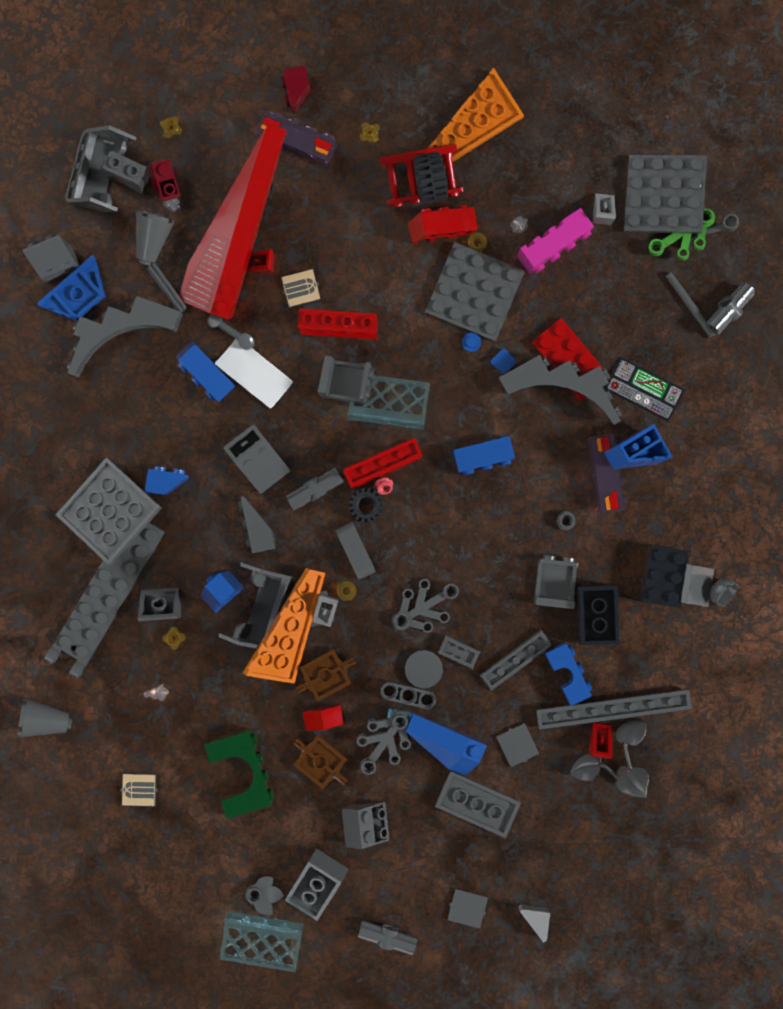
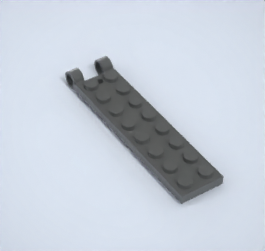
(103, 601)

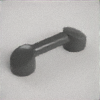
(729, 224)
(245, 340)

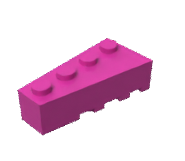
(555, 241)

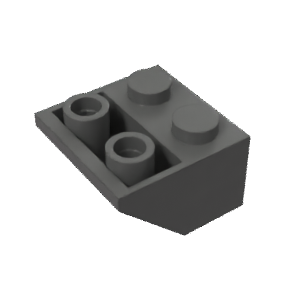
(365, 825)

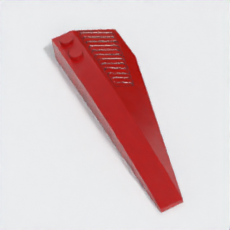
(223, 255)

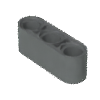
(355, 550)
(416, 700)

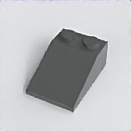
(316, 884)

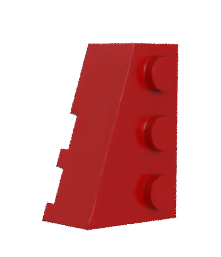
(443, 223)

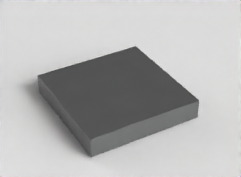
(697, 585)

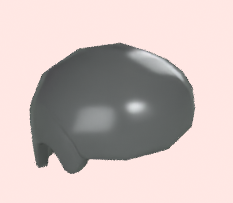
(723, 591)

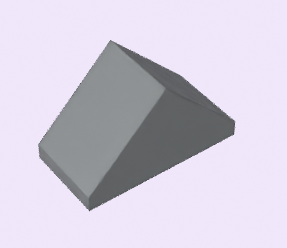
(604, 209)
(325, 610)
(537, 918)

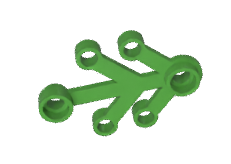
(686, 238)

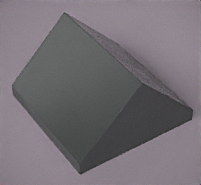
(159, 604)

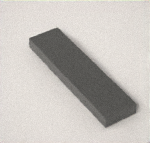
(516, 660)

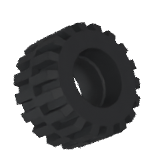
(430, 178)

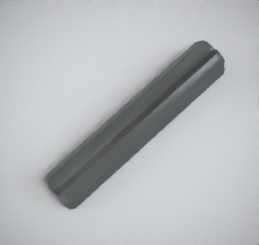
(166, 287)

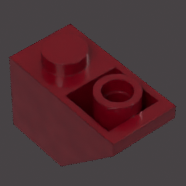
(297, 85)
(163, 180)

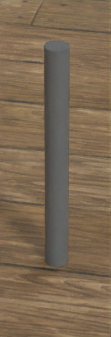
(689, 303)

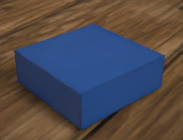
(503, 361)

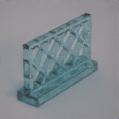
(392, 418)
(265, 926)

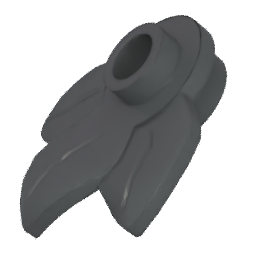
(266, 895)

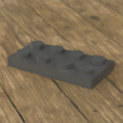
(477, 804)

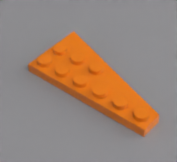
(480, 117)

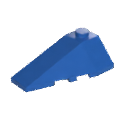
(452, 748)

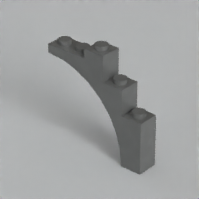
(116, 322)
(566, 375)

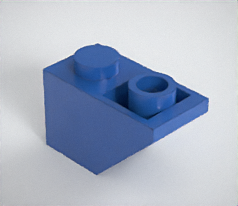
(164, 482)

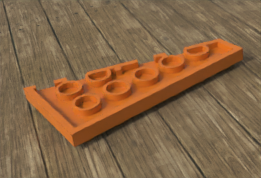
(284, 643)

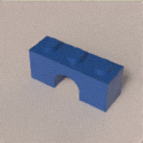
(577, 688)

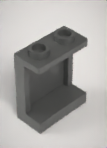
(126, 172)
(345, 380)
(555, 582)

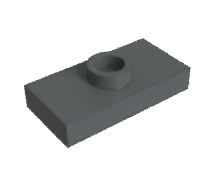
(458, 652)

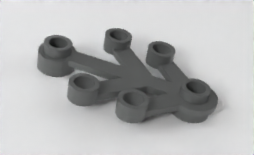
(422, 608)
(385, 738)

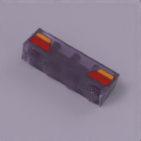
(300, 138)
(607, 481)

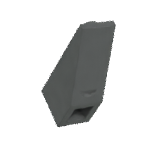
(259, 532)

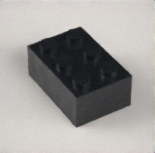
(663, 576)
(598, 615)

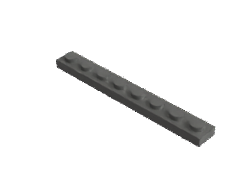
(613, 709)

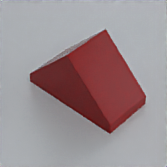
(261, 262)
(323, 718)
(601, 741)

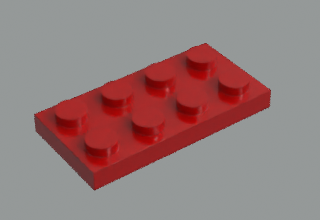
(560, 345)

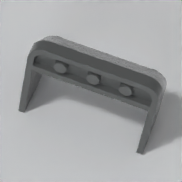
(88, 179)
(271, 596)

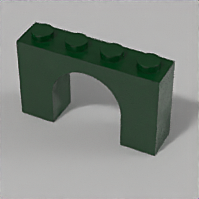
(243, 746)

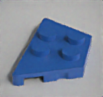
(77, 292)

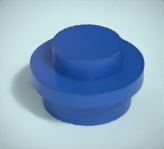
(471, 342)

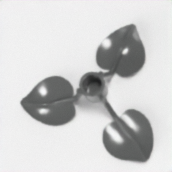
(629, 780)

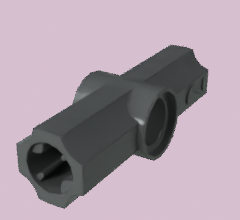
(730, 308)
(314, 489)
(387, 937)

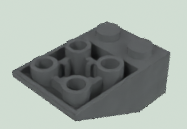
(51, 257)
(256, 459)

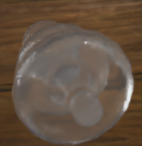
(159, 692)

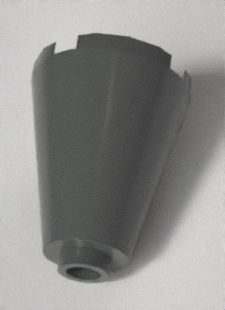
(151, 235)
(42, 719)

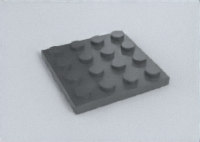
(665, 193)
(474, 292)
(108, 511)

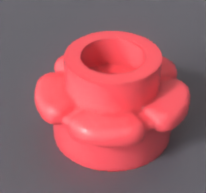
(384, 485)

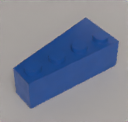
(220, 589)

